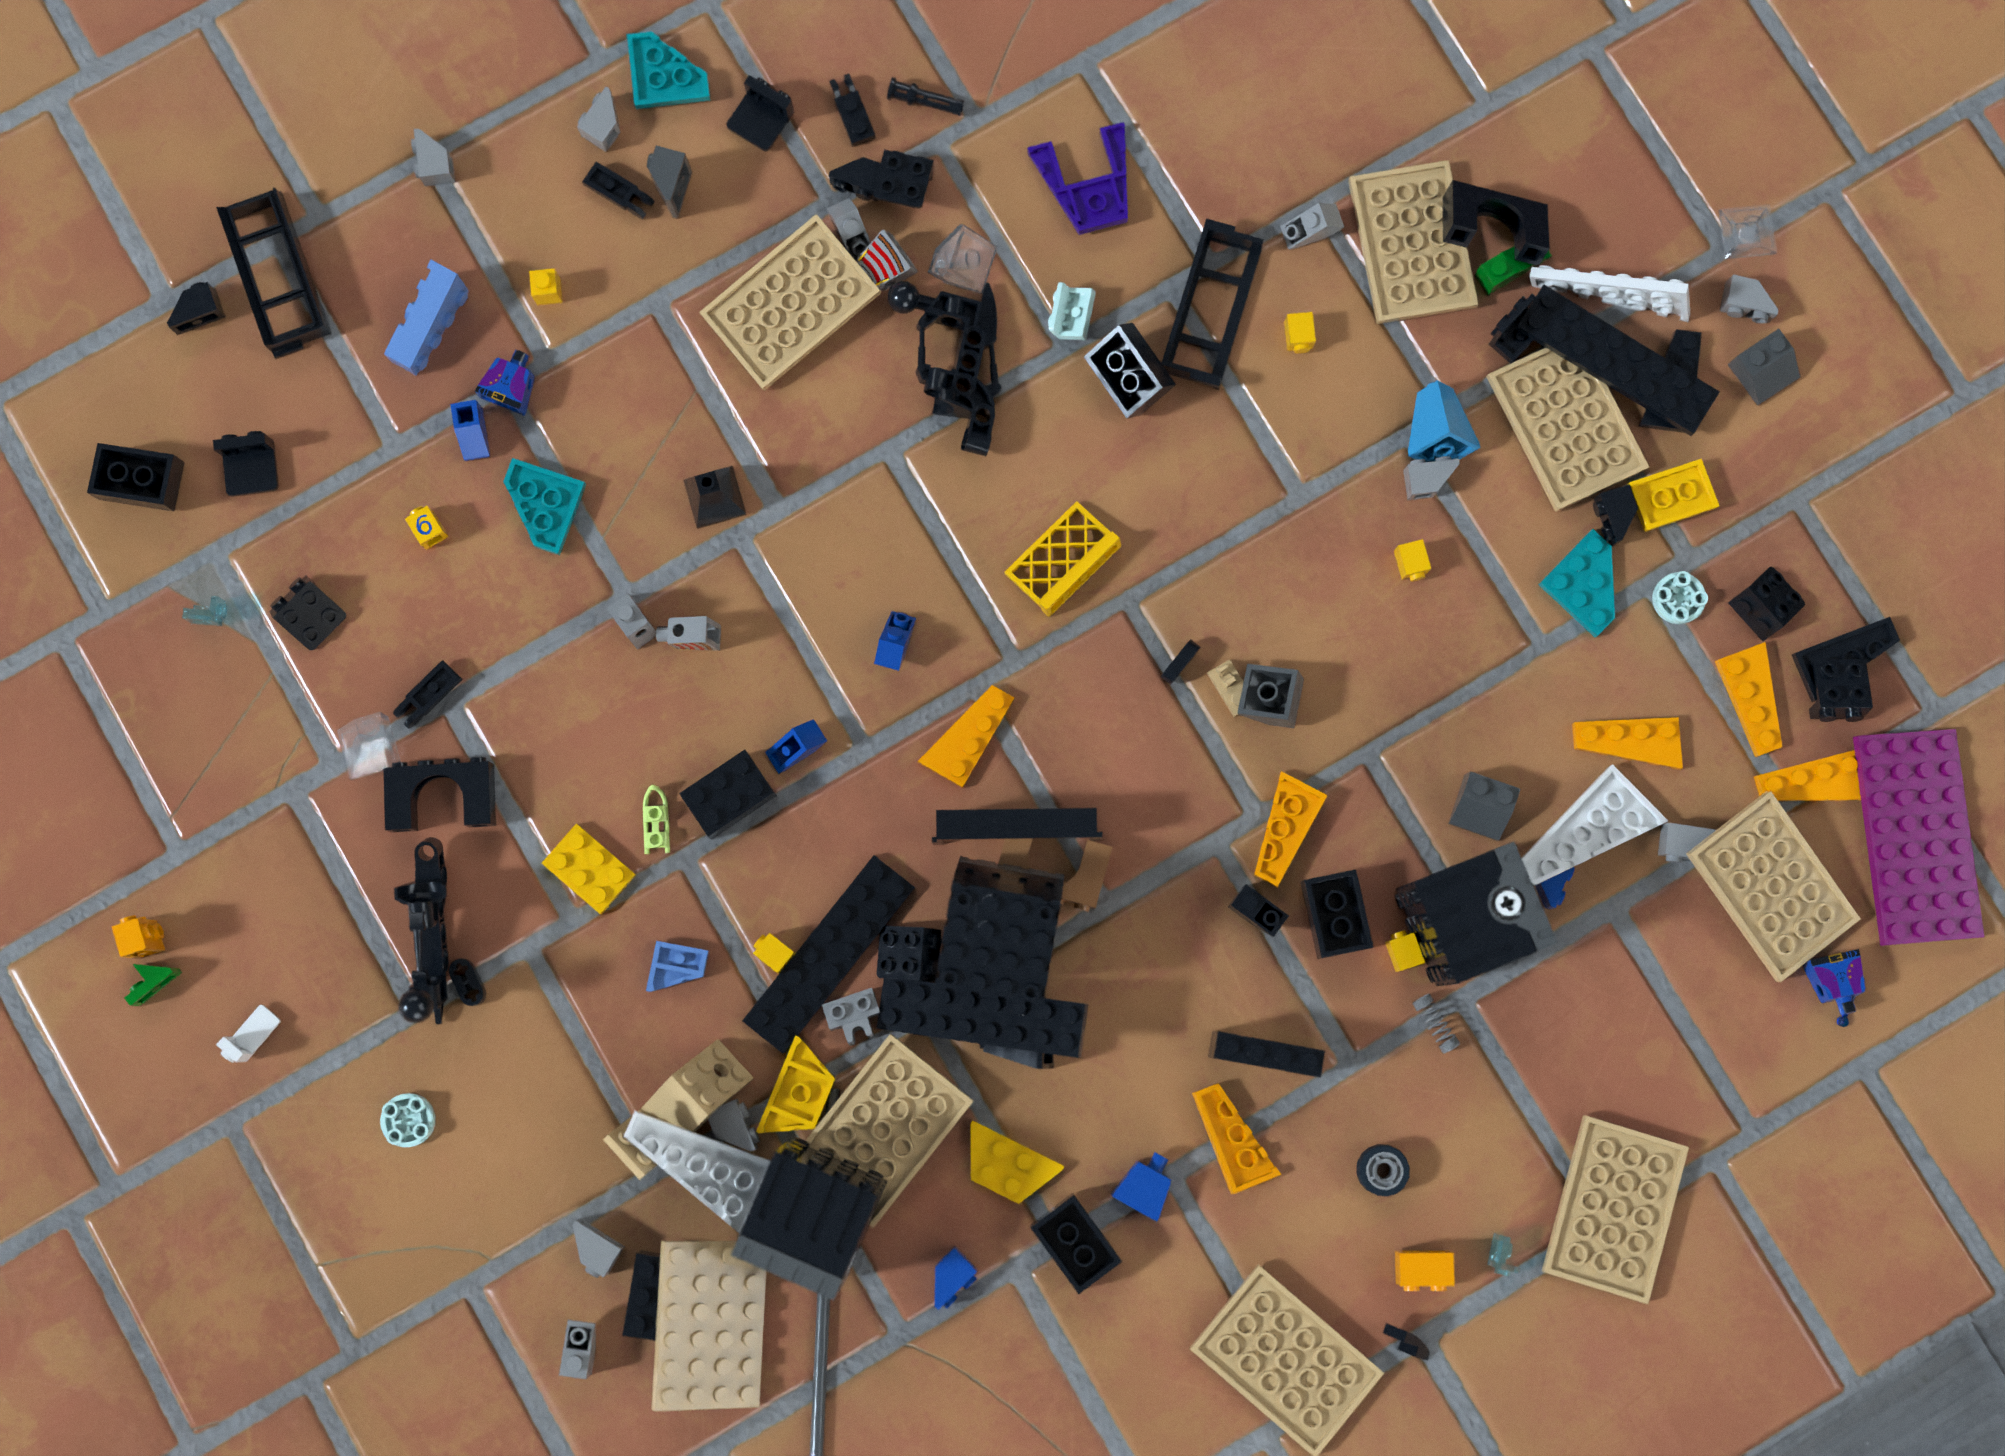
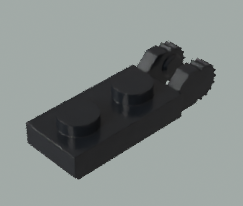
(852, 113)
(616, 189)
(428, 693)

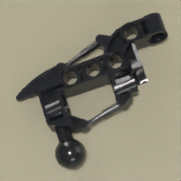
(975, 320)
(426, 919)

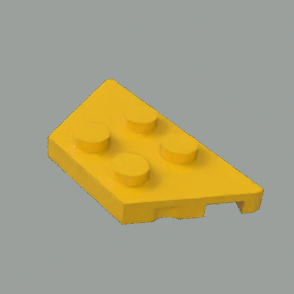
(798, 1092)
(1008, 1165)

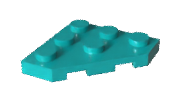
(663, 74)
(544, 503)
(1585, 583)

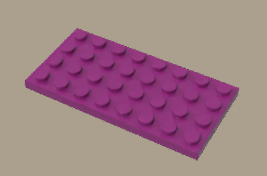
(1918, 837)

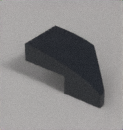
(1408, 1342)

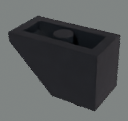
(196, 308)

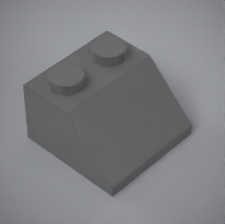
(671, 176)
(1766, 367)
(1271, 695)
(1484, 805)

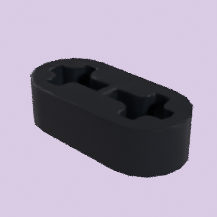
(1180, 661)
(462, 985)

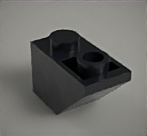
(856, 177)
(1616, 512)
(1258, 910)

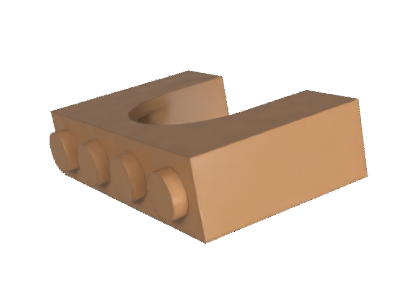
(1084, 886)

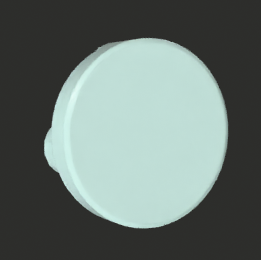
(1679, 598)
(407, 1120)

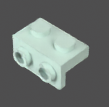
(1071, 312)

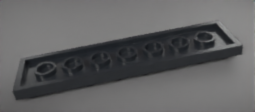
(1617, 360)
(828, 954)
(979, 1019)

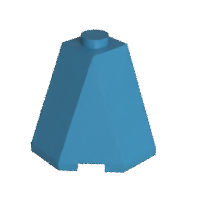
(1440, 425)

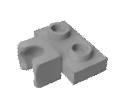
(852, 1014)

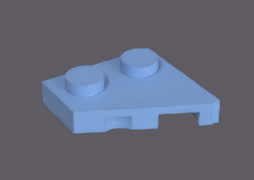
(675, 965)

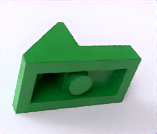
(155, 979)

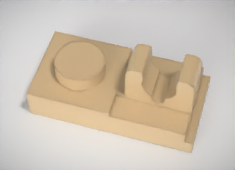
(1228, 685)

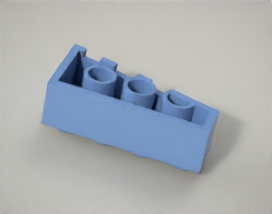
(427, 318)

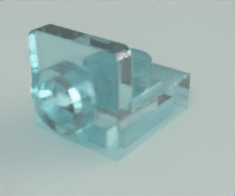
(206, 615)
(1499, 1252)

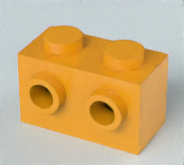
(138, 937)
(1424, 1268)

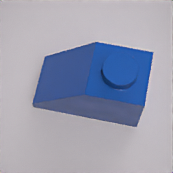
(796, 746)

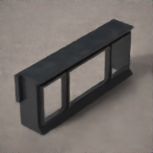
(1225, 235)
(292, 340)
(1016, 824)

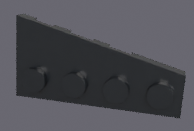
(1684, 352)
(1861, 643)

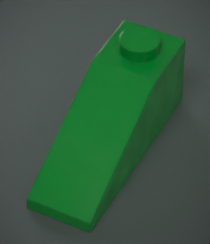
(1502, 270)

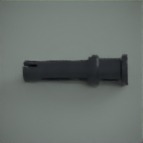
(955, 106)

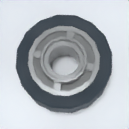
(1397, 1175)

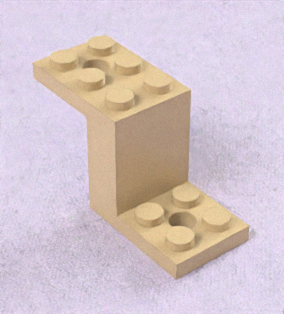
(685, 1100)

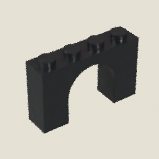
(1522, 216)
(405, 783)
(1266, 1054)

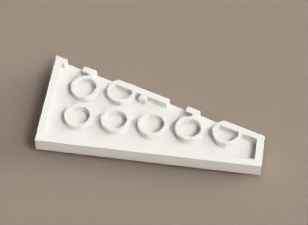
(1618, 290)
(1596, 822)
(711, 1170)

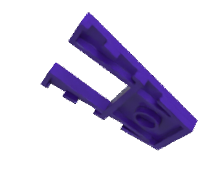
(1092, 202)

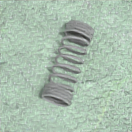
(1426, 1001)

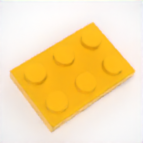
(1673, 495)
(588, 869)

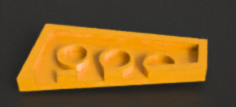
(1752, 695)
(966, 740)
(1641, 740)
(1815, 780)
(1289, 822)
(1236, 1149)

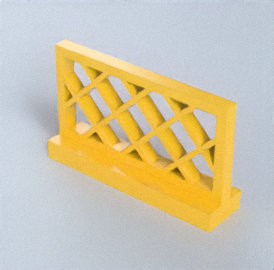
(1082, 568)

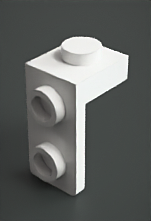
(249, 1035)

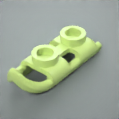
(655, 815)

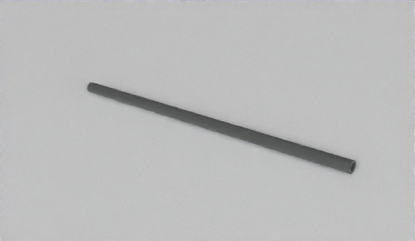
(821, 1352)

